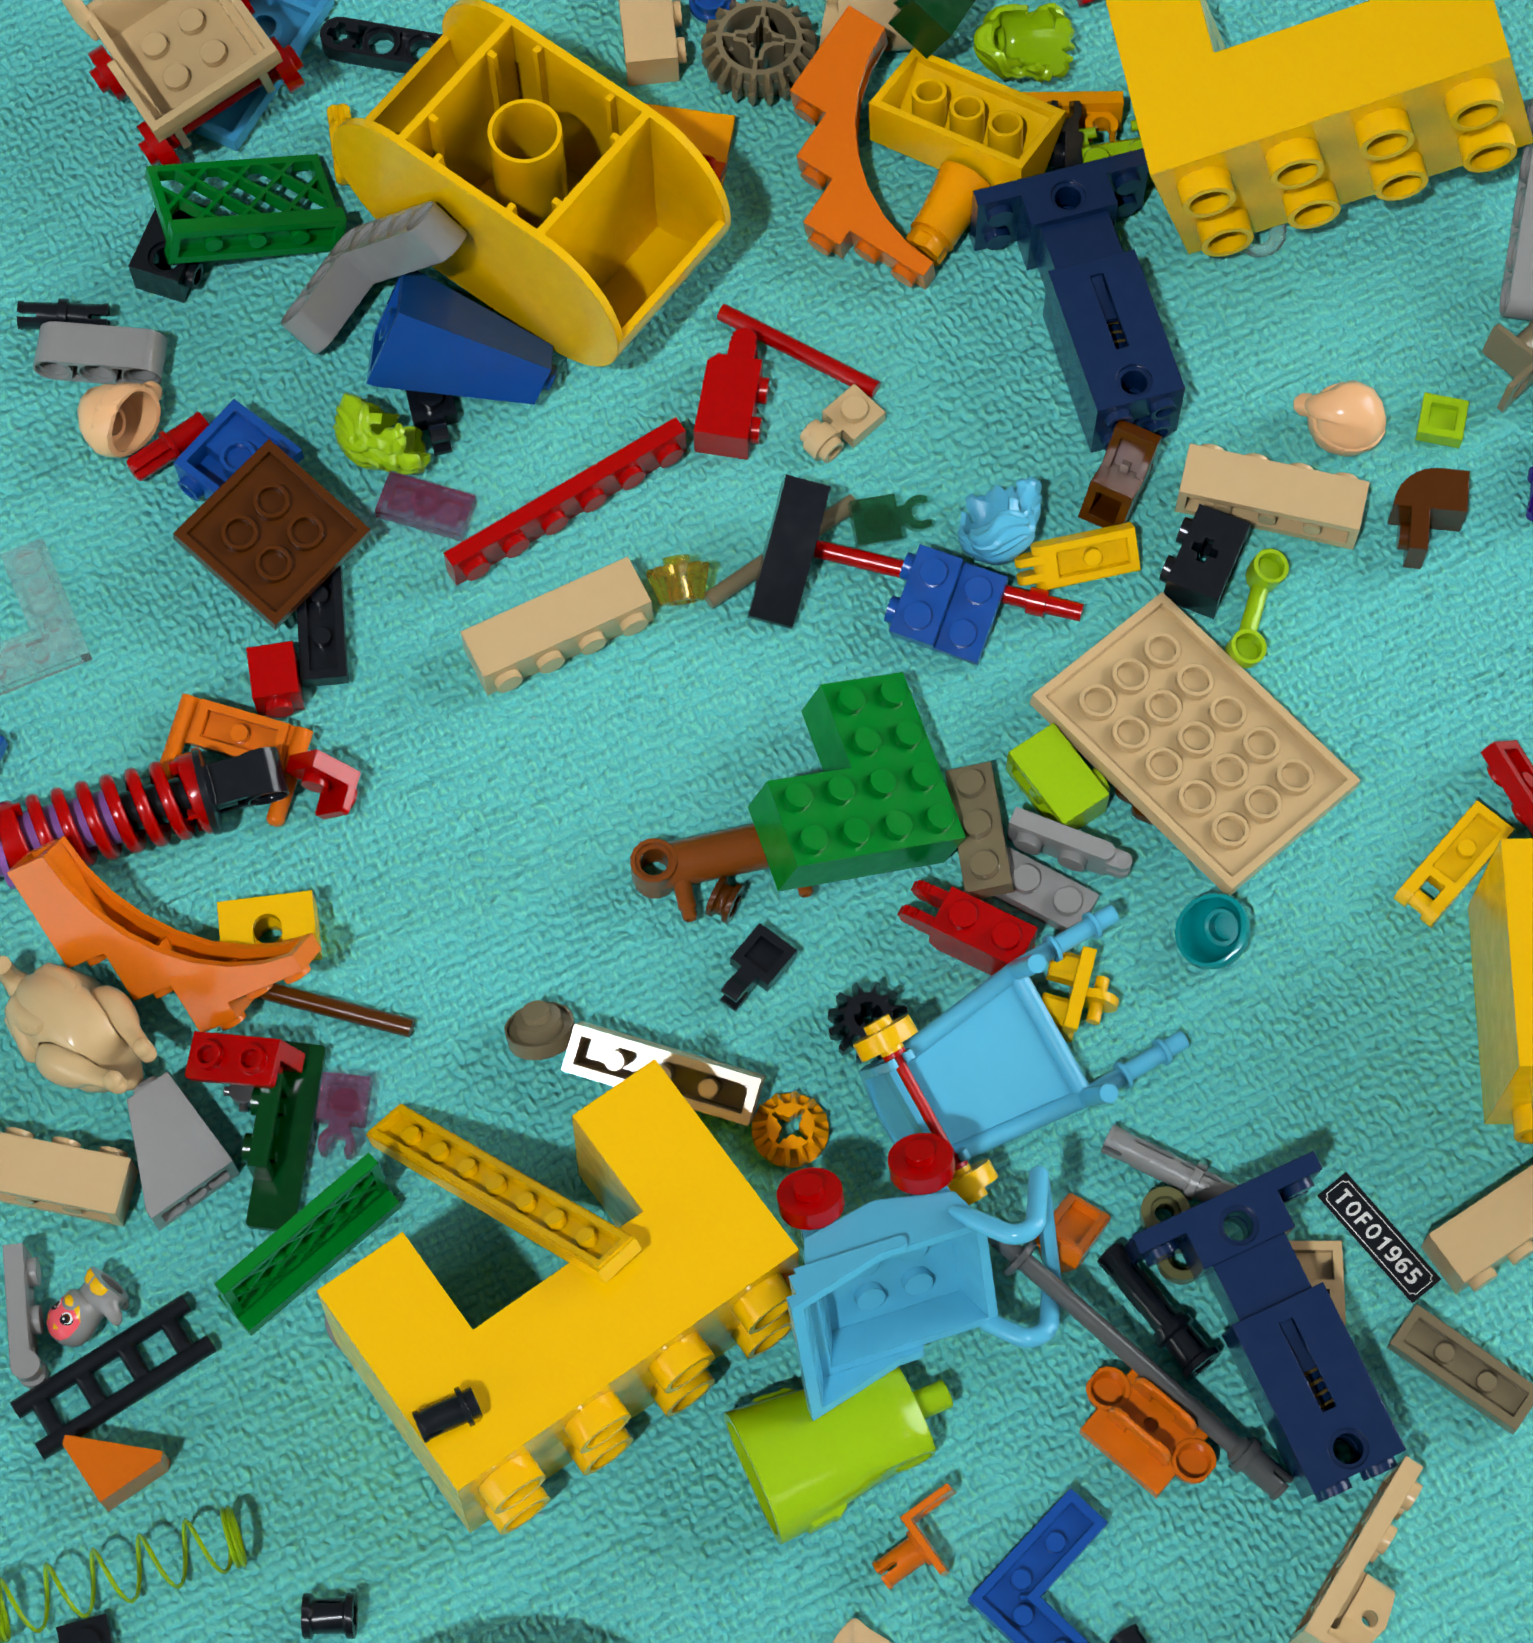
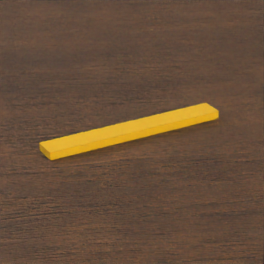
(505, 1193)

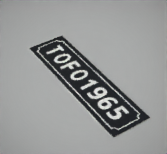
(1379, 1237)

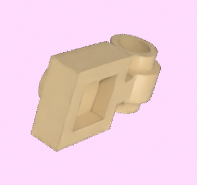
(847, 417)

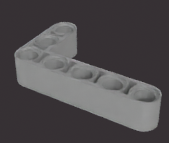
(365, 257)
(1517, 283)

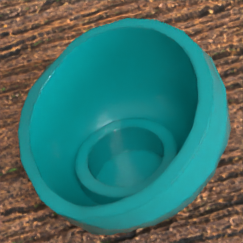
(1212, 931)

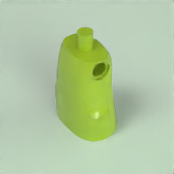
(814, 1469)

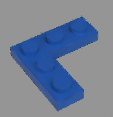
(1014, 1590)

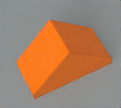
(115, 1469)

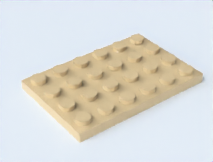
(1195, 743)

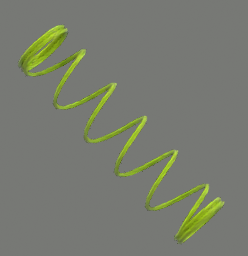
(236, 1555)

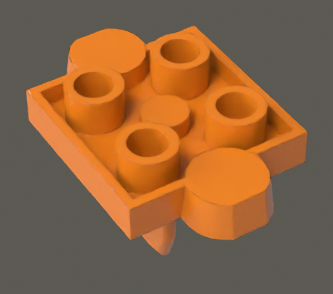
(1145, 1431)

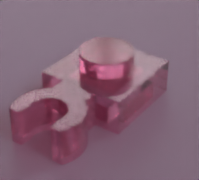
(342, 1105)

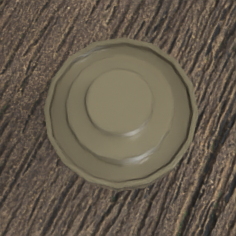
(539, 1030)

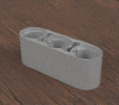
(99, 353)

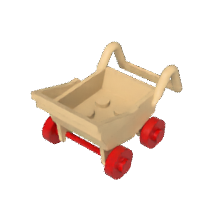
(181, 62)

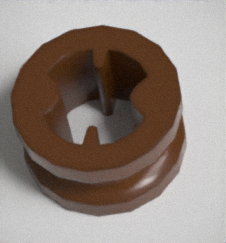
(724, 900)

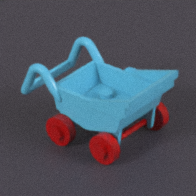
(900, 1270)

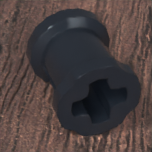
(329, 1615)

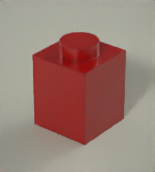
(275, 679)

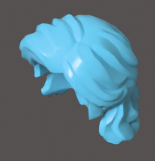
(1001, 522)

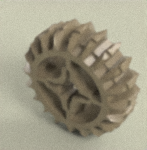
(736, 37)

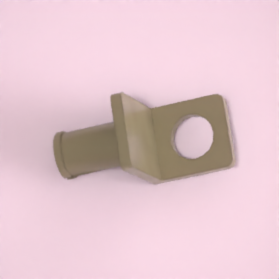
(1515, 357)

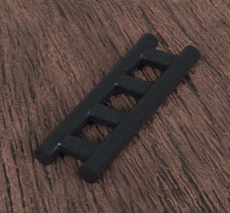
(82, 1373)

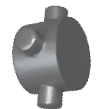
(240, 1095)

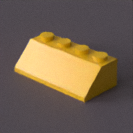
(959, 116)

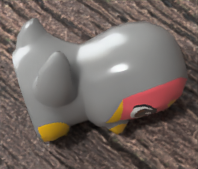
(81, 1310)

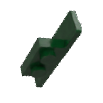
(282, 1140)

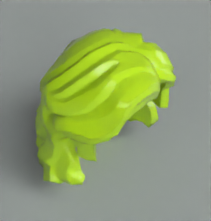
(1025, 43)
(371, 442)

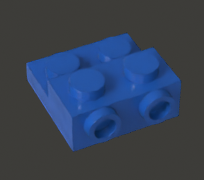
(225, 448)
(945, 604)

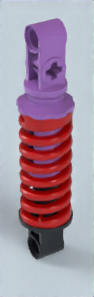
(113, 817)

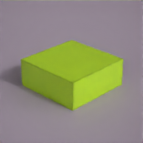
(1441, 420)

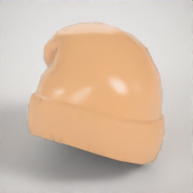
(119, 417)
(1344, 417)

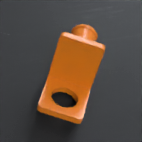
(916, 1548)

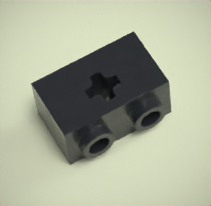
(1213, 537)

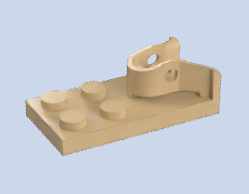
(1349, 1591)

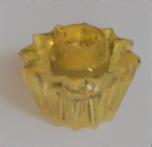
(679, 580)

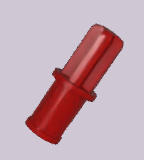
(166, 447)

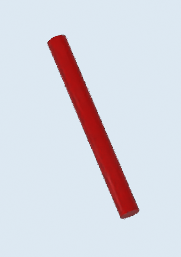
(799, 350)

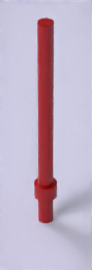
(1035, 602)

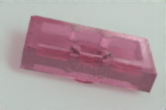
(425, 506)

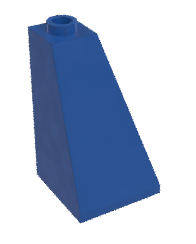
(454, 347)

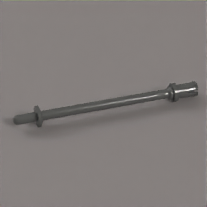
(1242, 1452)

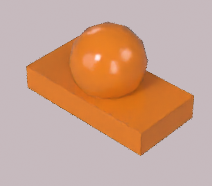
(1077, 1230)

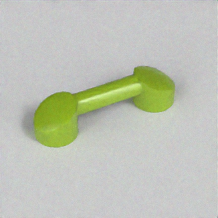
(1262, 576)

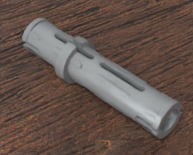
(1164, 1165)

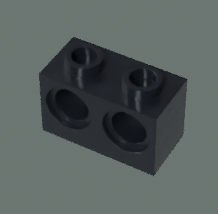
(150, 260)

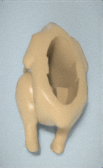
(75, 1028)

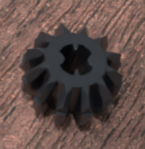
(862, 1005)

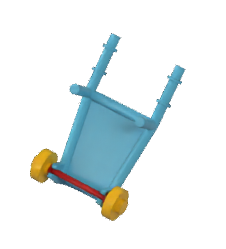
(992, 1064)

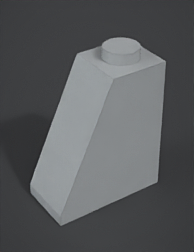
(174, 1151)

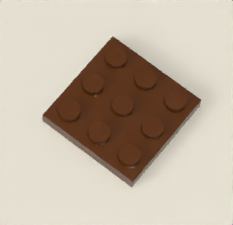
(271, 534)

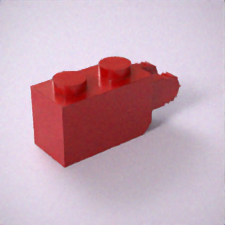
(730, 399)
(969, 928)

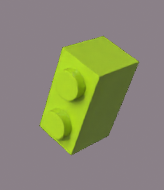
(1058, 779)

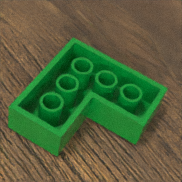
(874, 803)

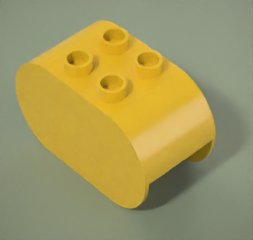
(566, 184)

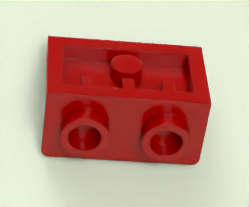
(240, 1059)

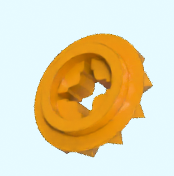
(793, 1150)

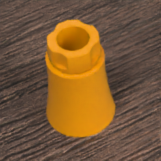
(945, 211)

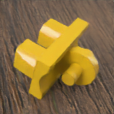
(1076, 972)

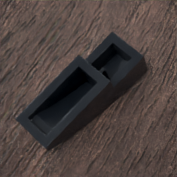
(788, 551)

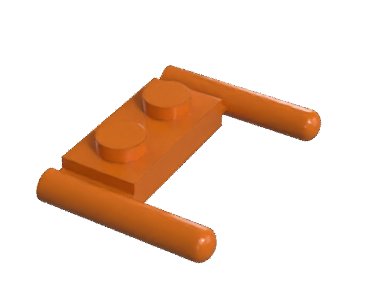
(232, 733)

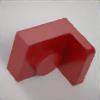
(326, 776)

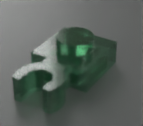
(880, 519)

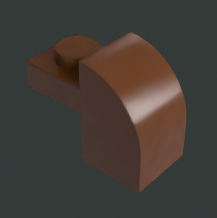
(1120, 476)
(1424, 502)

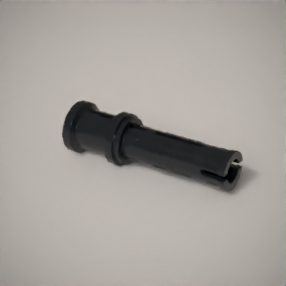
(1171, 1328)

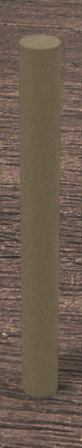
(749, 572)

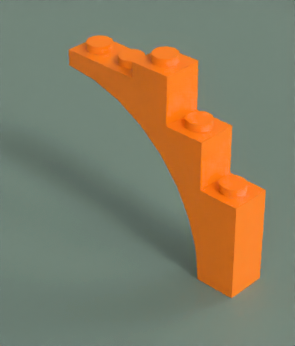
(847, 212)
(95, 923)

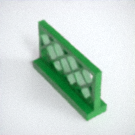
(249, 232)
(307, 1245)

